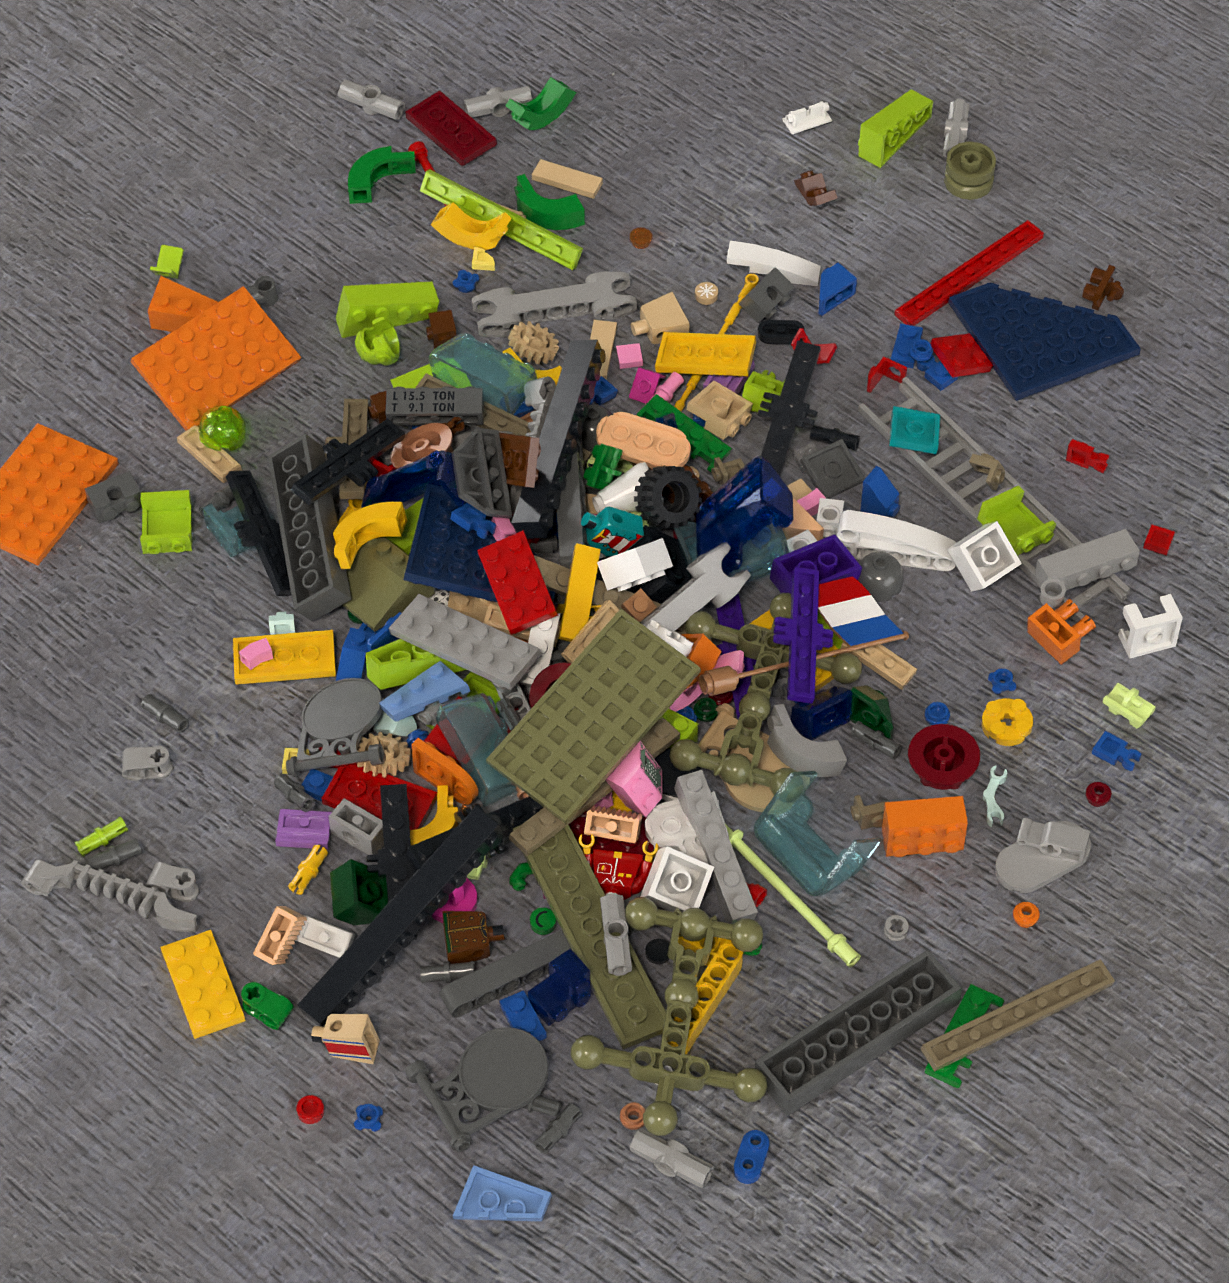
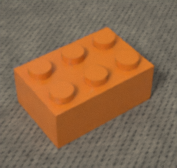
(924, 826)

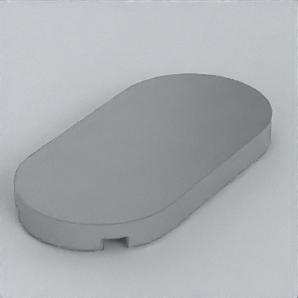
(1028, 869)

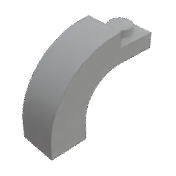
(799, 752)

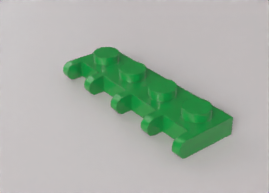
(701, 441)
(973, 1005)

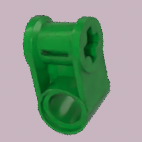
(265, 1005)

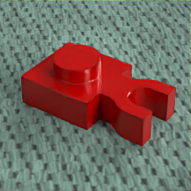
(1084, 456)

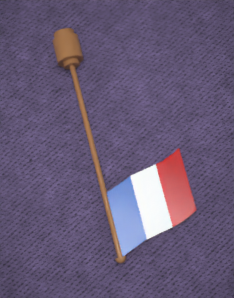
(849, 614)

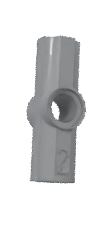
(371, 99)
(496, 101)
(956, 125)
(616, 946)
(671, 1158)

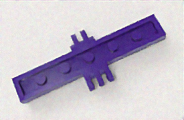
(732, 616)
(802, 635)

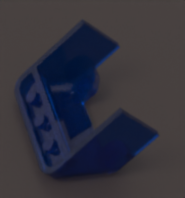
(412, 480)

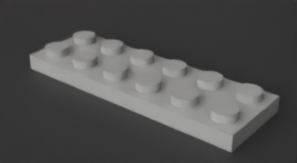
(465, 641)

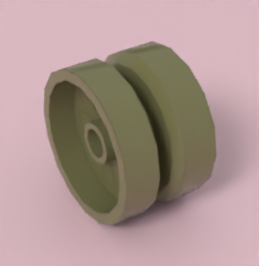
(970, 170)

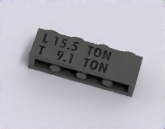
(434, 405)

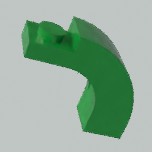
(545, 107)
(374, 166)
(548, 213)

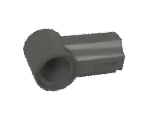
(264, 291)

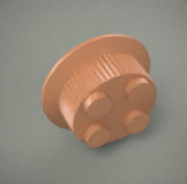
(421, 442)

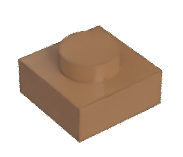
(639, 605)

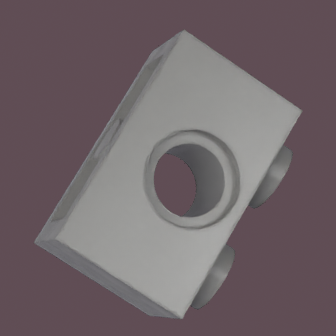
(357, 827)

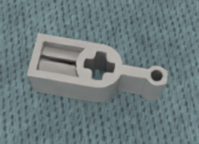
(1055, 839)

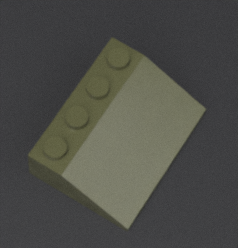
(379, 585)

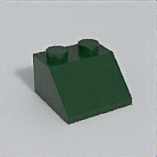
(357, 893)

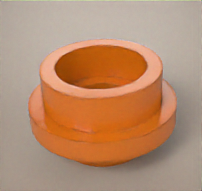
(1026, 920)

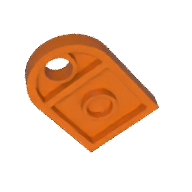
(443, 770)

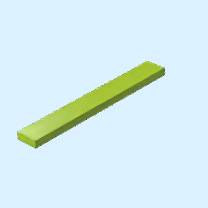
(519, 228)

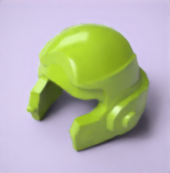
(378, 343)

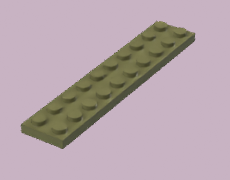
(575, 901)

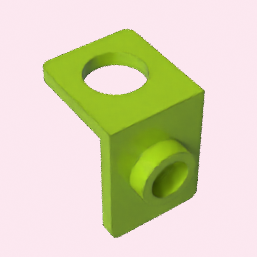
(168, 262)

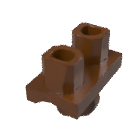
(1105, 287)

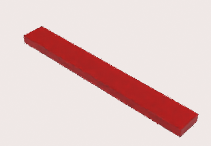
(969, 273)

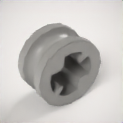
(897, 920)

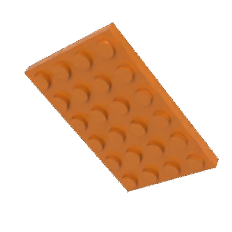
(215, 358)
(46, 490)

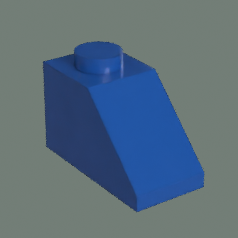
(835, 287)
(879, 495)
(353, 655)

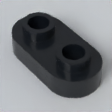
(778, 331)

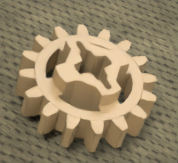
(533, 342)
(396, 754)

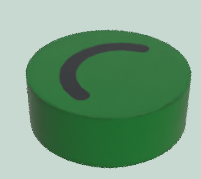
(542, 921)

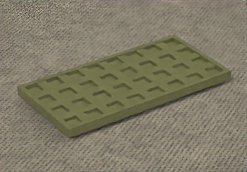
(593, 716)

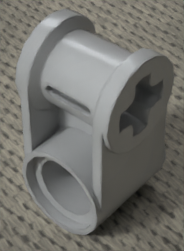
(144, 763)
(172, 882)

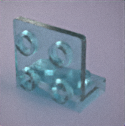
(223, 529)

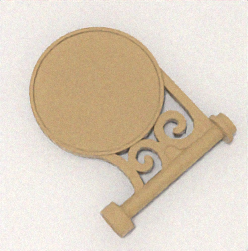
(753, 797)

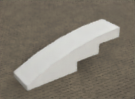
(764, 259)

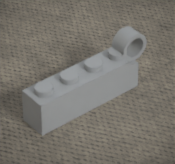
(1084, 564)

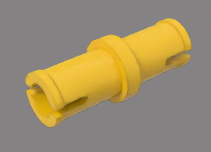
(308, 869)

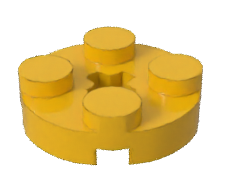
(1007, 709)

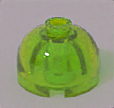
(222, 428)

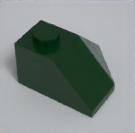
(871, 709)

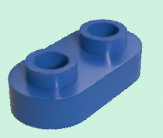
(753, 1155)

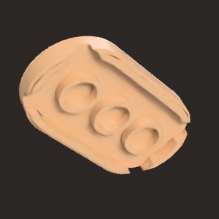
(644, 440)

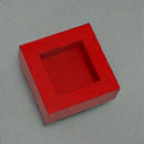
(1159, 539)

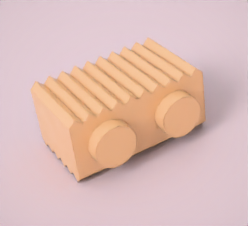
(613, 824)
(279, 935)

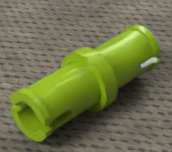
(101, 836)

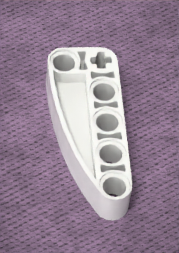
(908, 543)

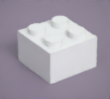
(984, 556)
(635, 566)
(676, 880)

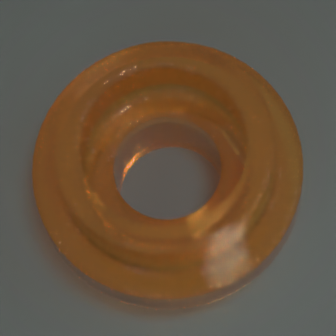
(640, 237)

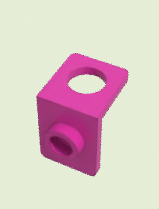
(645, 385)

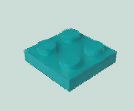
(914, 430)

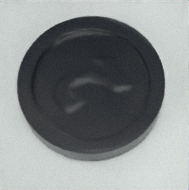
(657, 951)

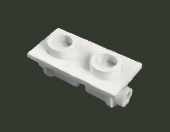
(805, 119)

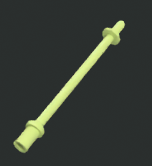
(836, 942)

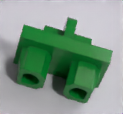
(604, 466)

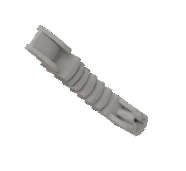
(539, 396)
(44, 877)

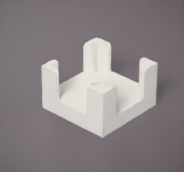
(1151, 633)

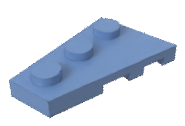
(428, 687)
(500, 1198)

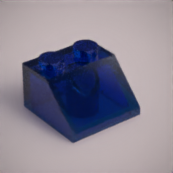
(827, 712)

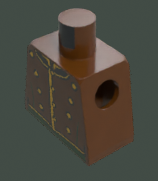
(468, 935)

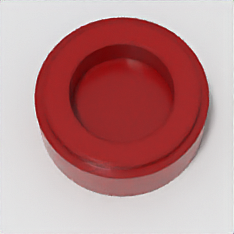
(310, 1109)

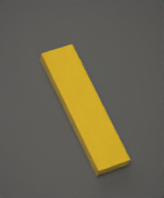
(579, 591)

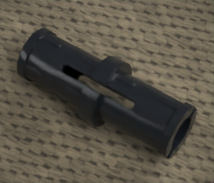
(832, 435)

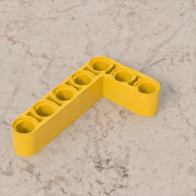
(708, 987)

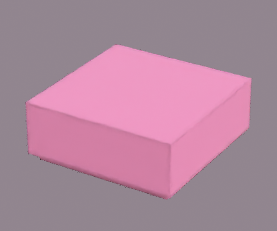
(629, 356)

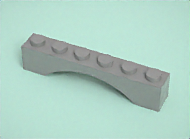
(727, 875)

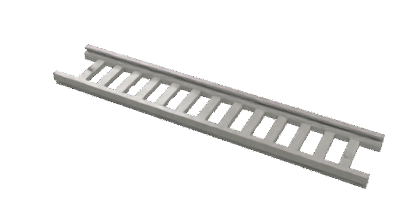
(966, 444)

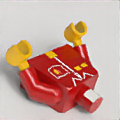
(619, 871)

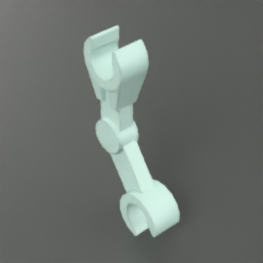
(993, 809)

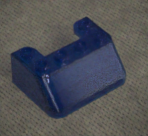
(741, 510)

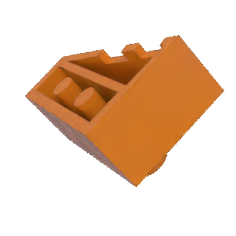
(175, 305)

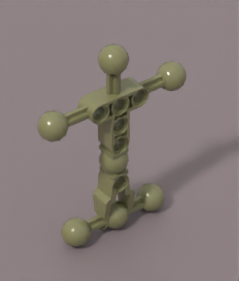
(754, 705)
(681, 997)

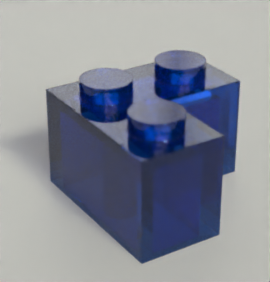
(563, 989)

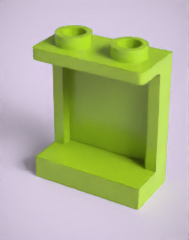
(166, 522)
(1018, 523)

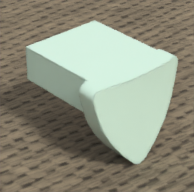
(400, 728)

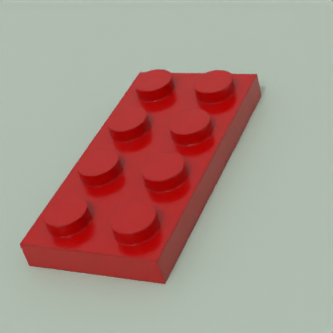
(517, 582)
(364, 791)

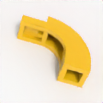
(467, 231)
(365, 524)
(443, 820)

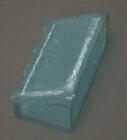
(471, 363)
(473, 734)

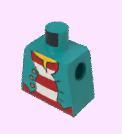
(612, 530)

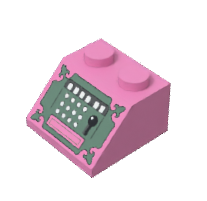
(638, 781)

